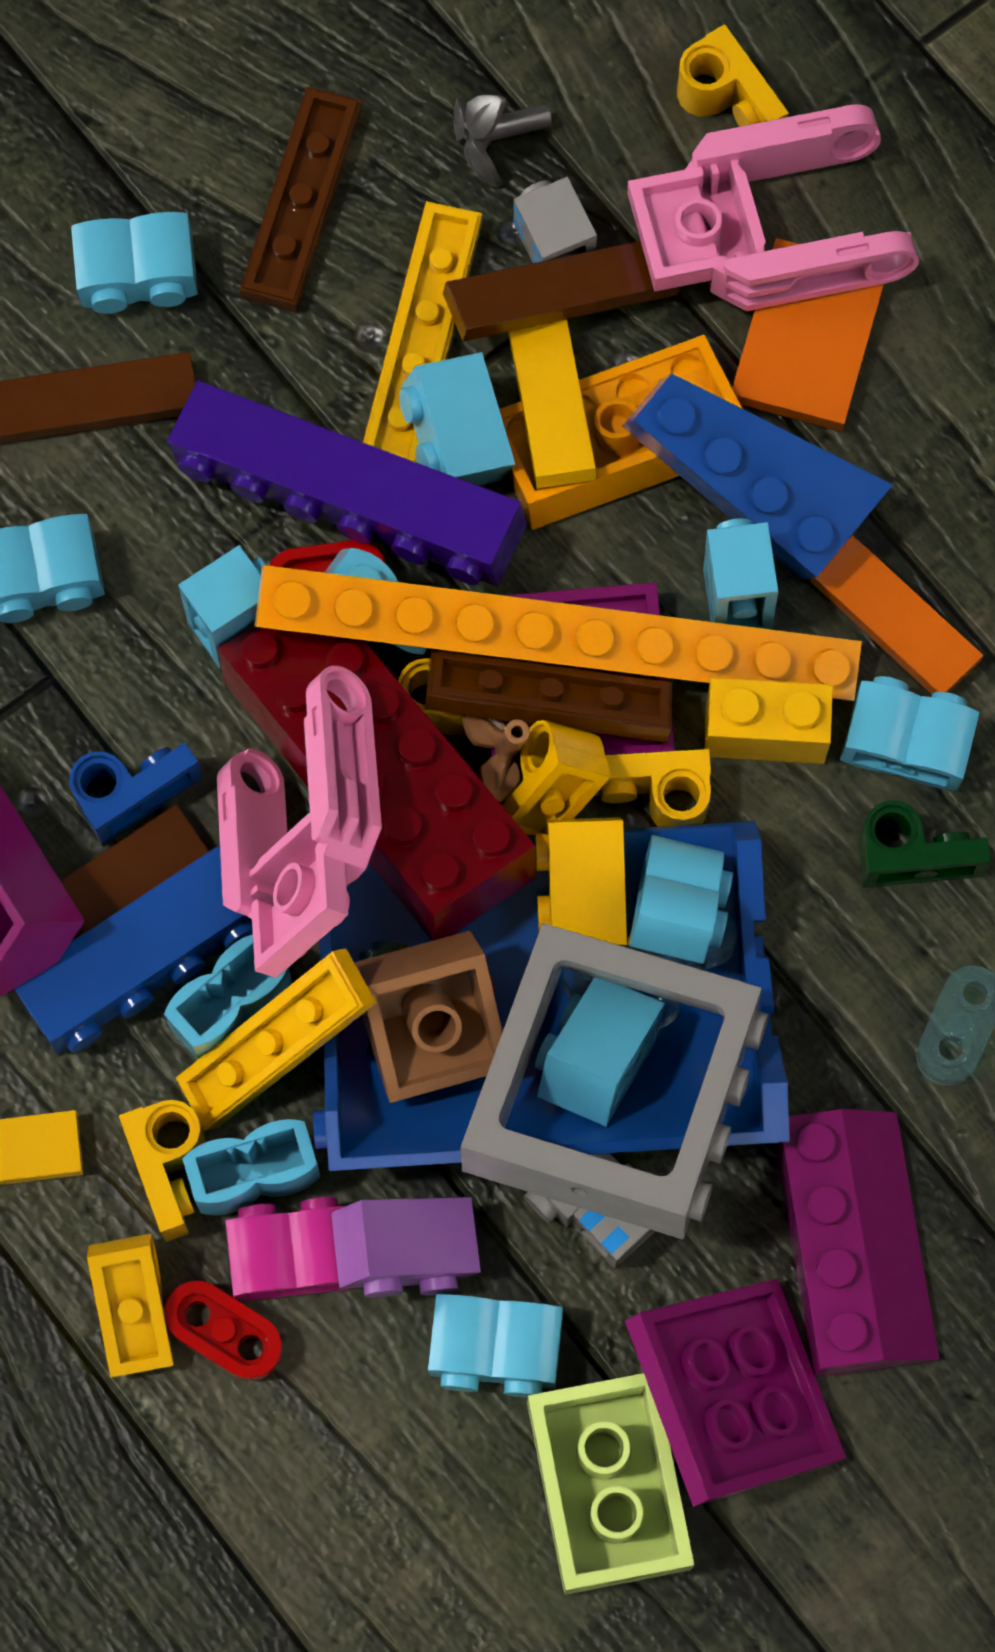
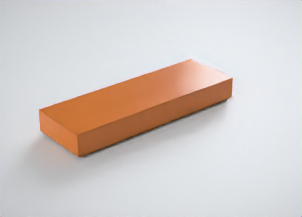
(897, 618)

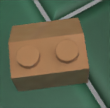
(431, 1015)

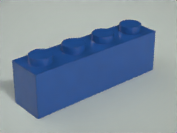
(133, 955)

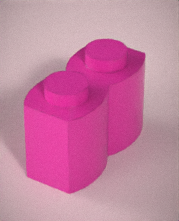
(283, 1252)

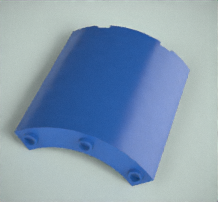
(656, 1110)

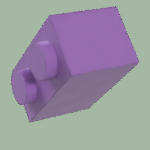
(405, 1244)

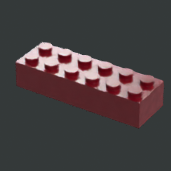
(443, 834)

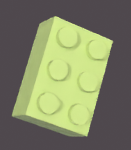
(609, 1484)

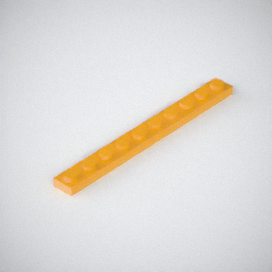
(549, 631)

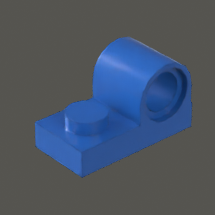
(133, 798)

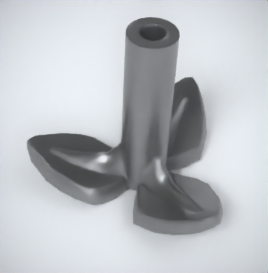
(484, 121)

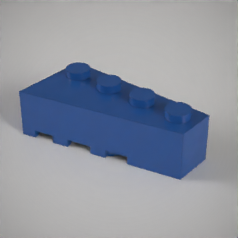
(758, 472)

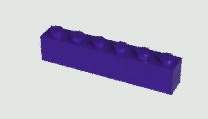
(347, 484)

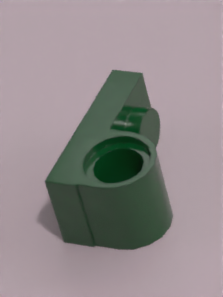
(948, 858)

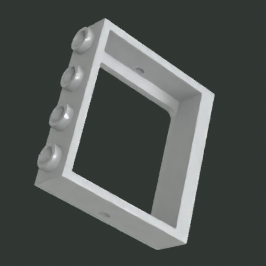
(586, 1180)

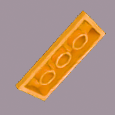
(619, 458)

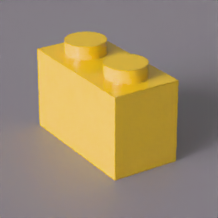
(768, 720)
(584, 877)

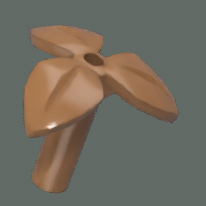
(500, 771)

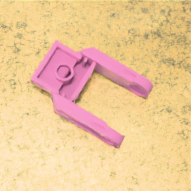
(707, 227)
(299, 878)

